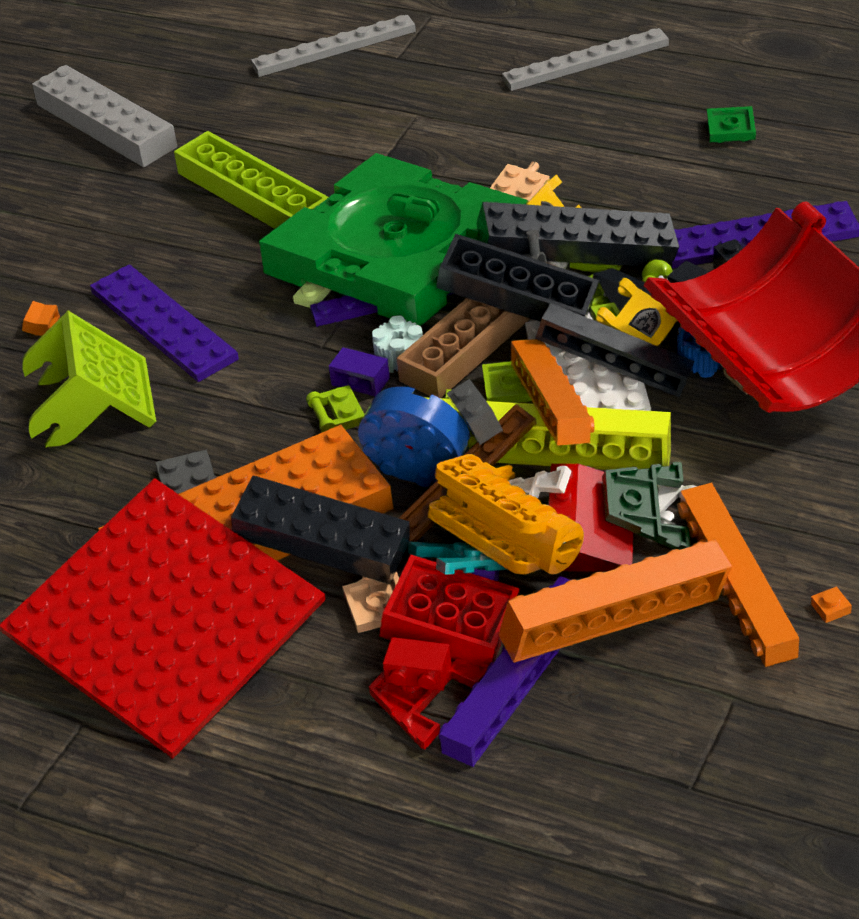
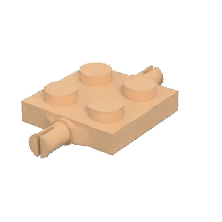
(520, 181)
(367, 601)

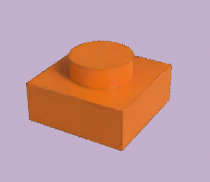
(831, 604)

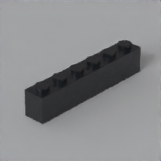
(614, 350)

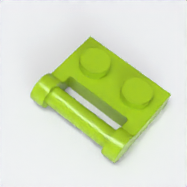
(343, 405)

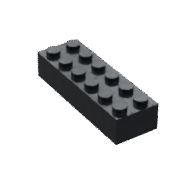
(512, 280)
(321, 529)

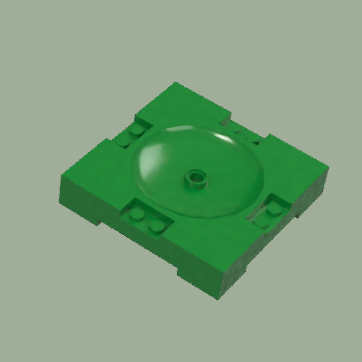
(368, 252)

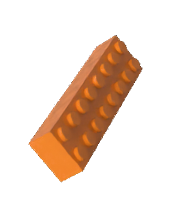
(613, 600)

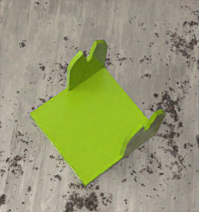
(99, 375)

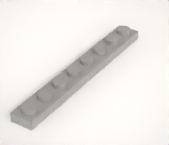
(333, 45)
(585, 59)

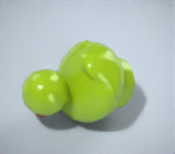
(655, 269)

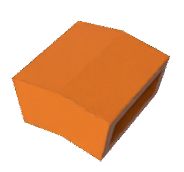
(40, 318)

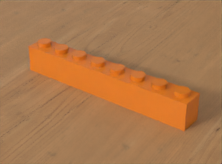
(551, 392)
(746, 585)

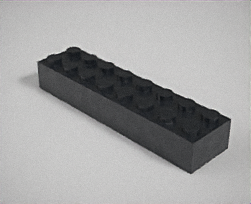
(580, 233)

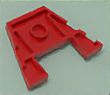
(407, 702)

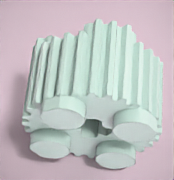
(394, 339)

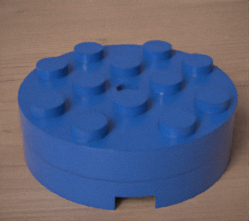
(412, 434)

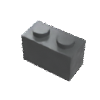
(475, 411)

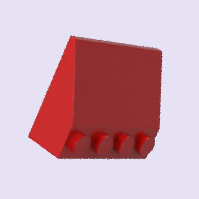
(604, 543)
(448, 610)

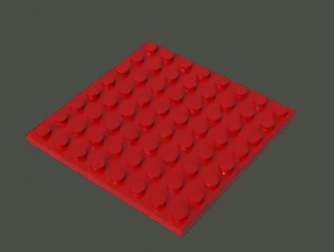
(163, 616)

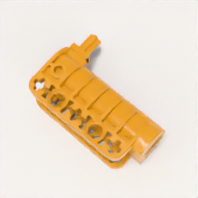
(502, 518)

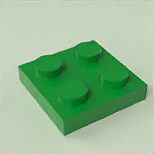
(731, 124)

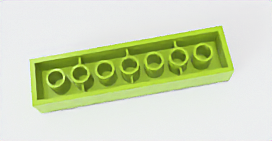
(244, 180)

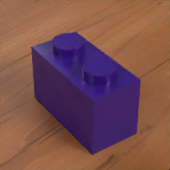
(360, 370)

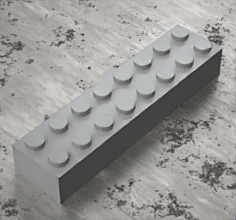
(105, 115)

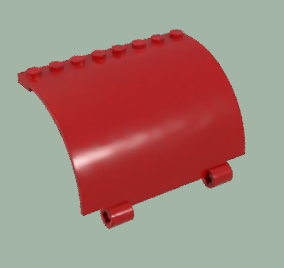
(777, 313)

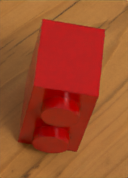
(417, 663)

